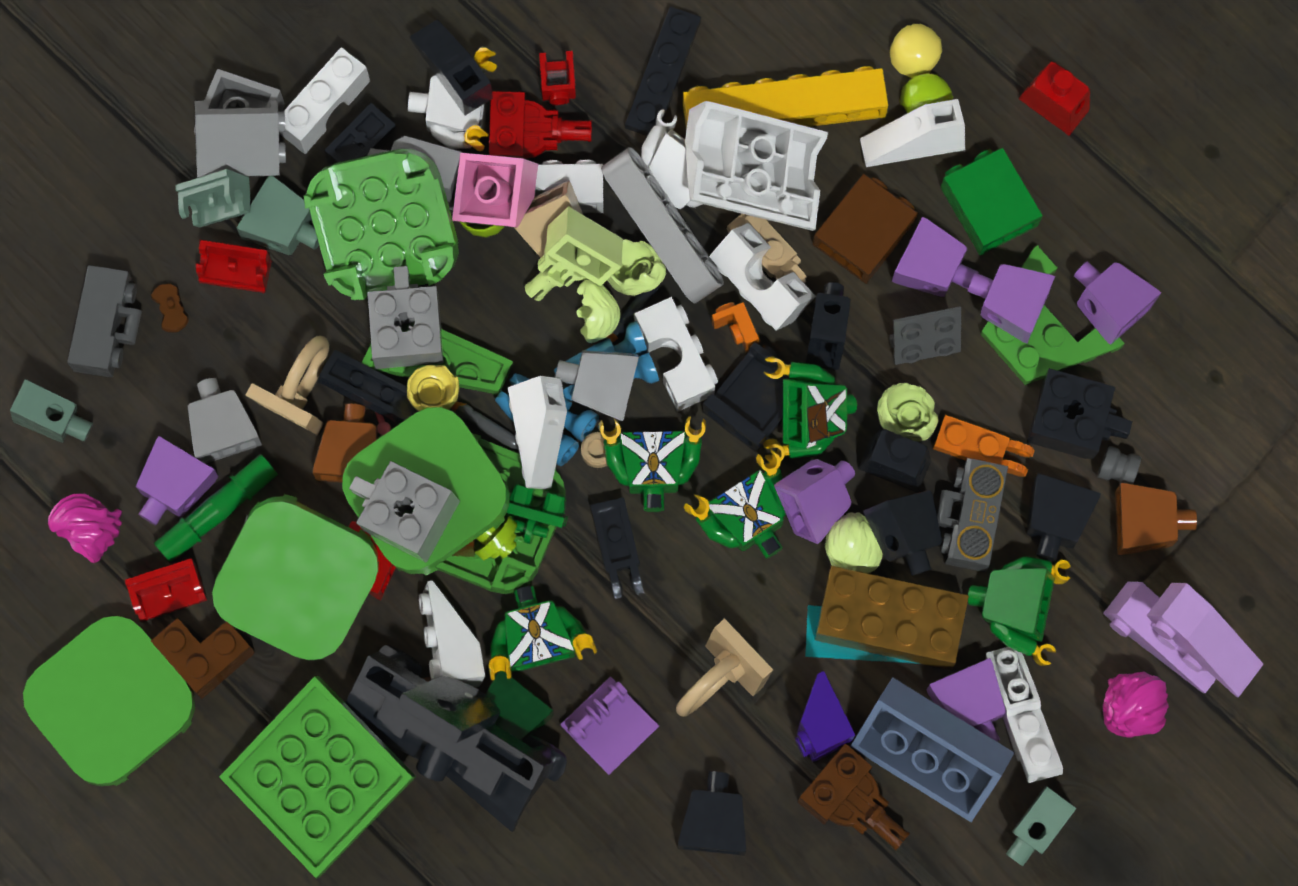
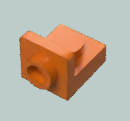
(742, 327)

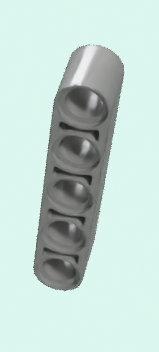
(662, 225)

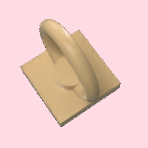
(292, 396)
(733, 662)

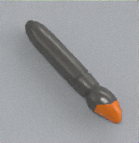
(466, 412)

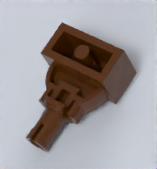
(848, 793)

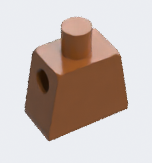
(342, 442)
(1149, 519)

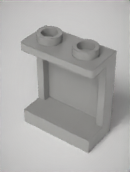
(239, 140)

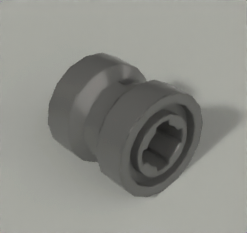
(1119, 466)

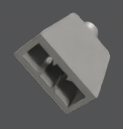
(601, 380)
(219, 424)

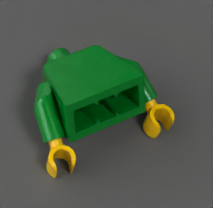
(1019, 603)

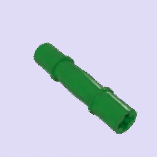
(215, 509)

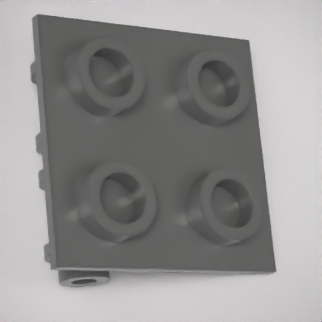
(926, 335)

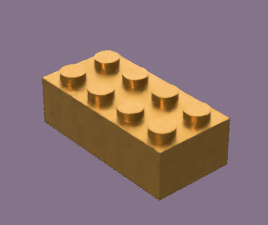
(891, 618)

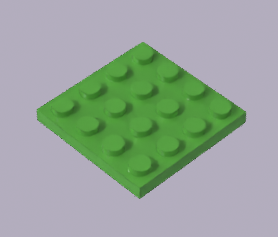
(317, 776)

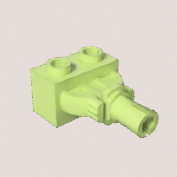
(575, 252)

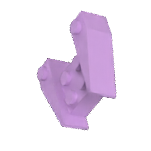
(1184, 635)

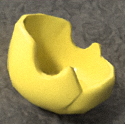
(915, 50)
(432, 387)

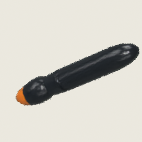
(627, 317)

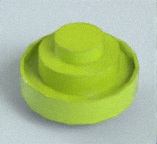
(497, 541)

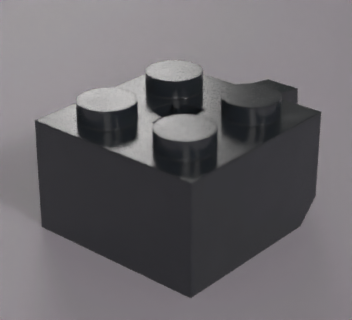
(1093, 414)

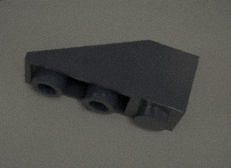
(453, 67)

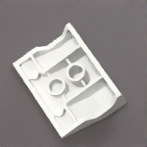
(753, 164)

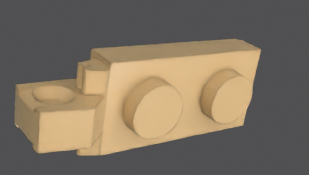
(781, 257)

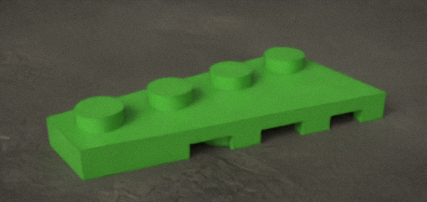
(474, 365)

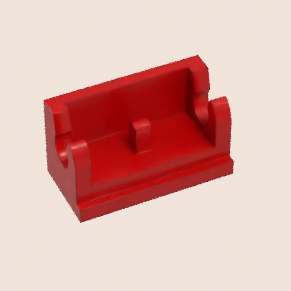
(233, 266)
(166, 590)

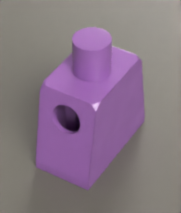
(933, 261)
(1013, 298)
(1114, 298)
(172, 481)
(815, 497)
(971, 696)

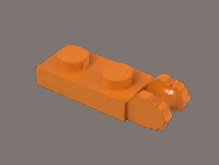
(974, 442)

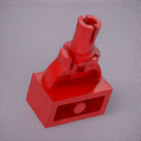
(527, 129)

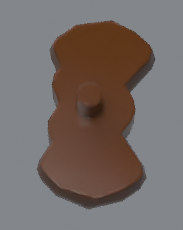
(170, 307)

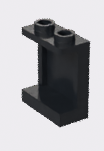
(749, 401)

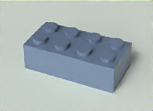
(932, 750)

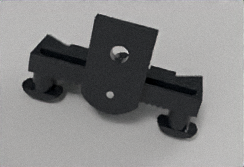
(452, 734)

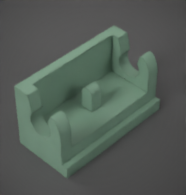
(214, 197)

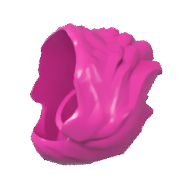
(85, 525)
(1135, 704)

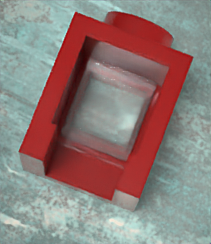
(557, 79)

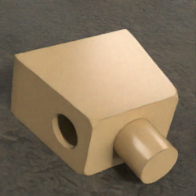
(543, 211)

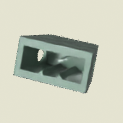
(278, 219)
(35, 407)
(1052, 813)

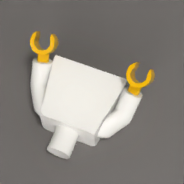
(444, 116)

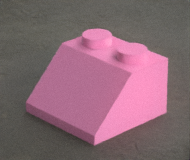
(493, 189)

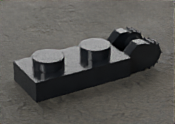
(616, 543)

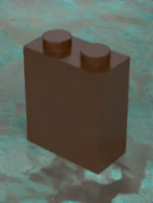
(865, 228)

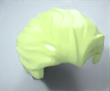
(640, 269)
(598, 310)
(907, 411)
(853, 545)

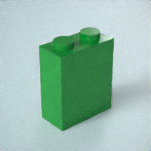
(990, 200)

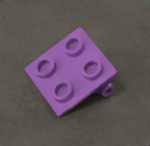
(609, 725)

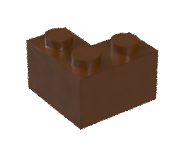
(203, 663)

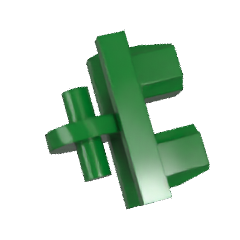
(551, 514)

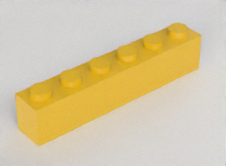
(803, 99)

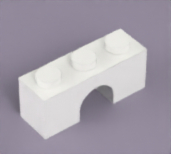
(335, 83)
(741, 261)
(665, 327)

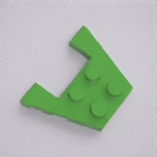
(1049, 343)

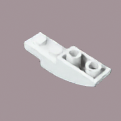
(1024, 716)

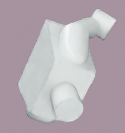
(666, 159)

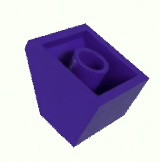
(823, 723)

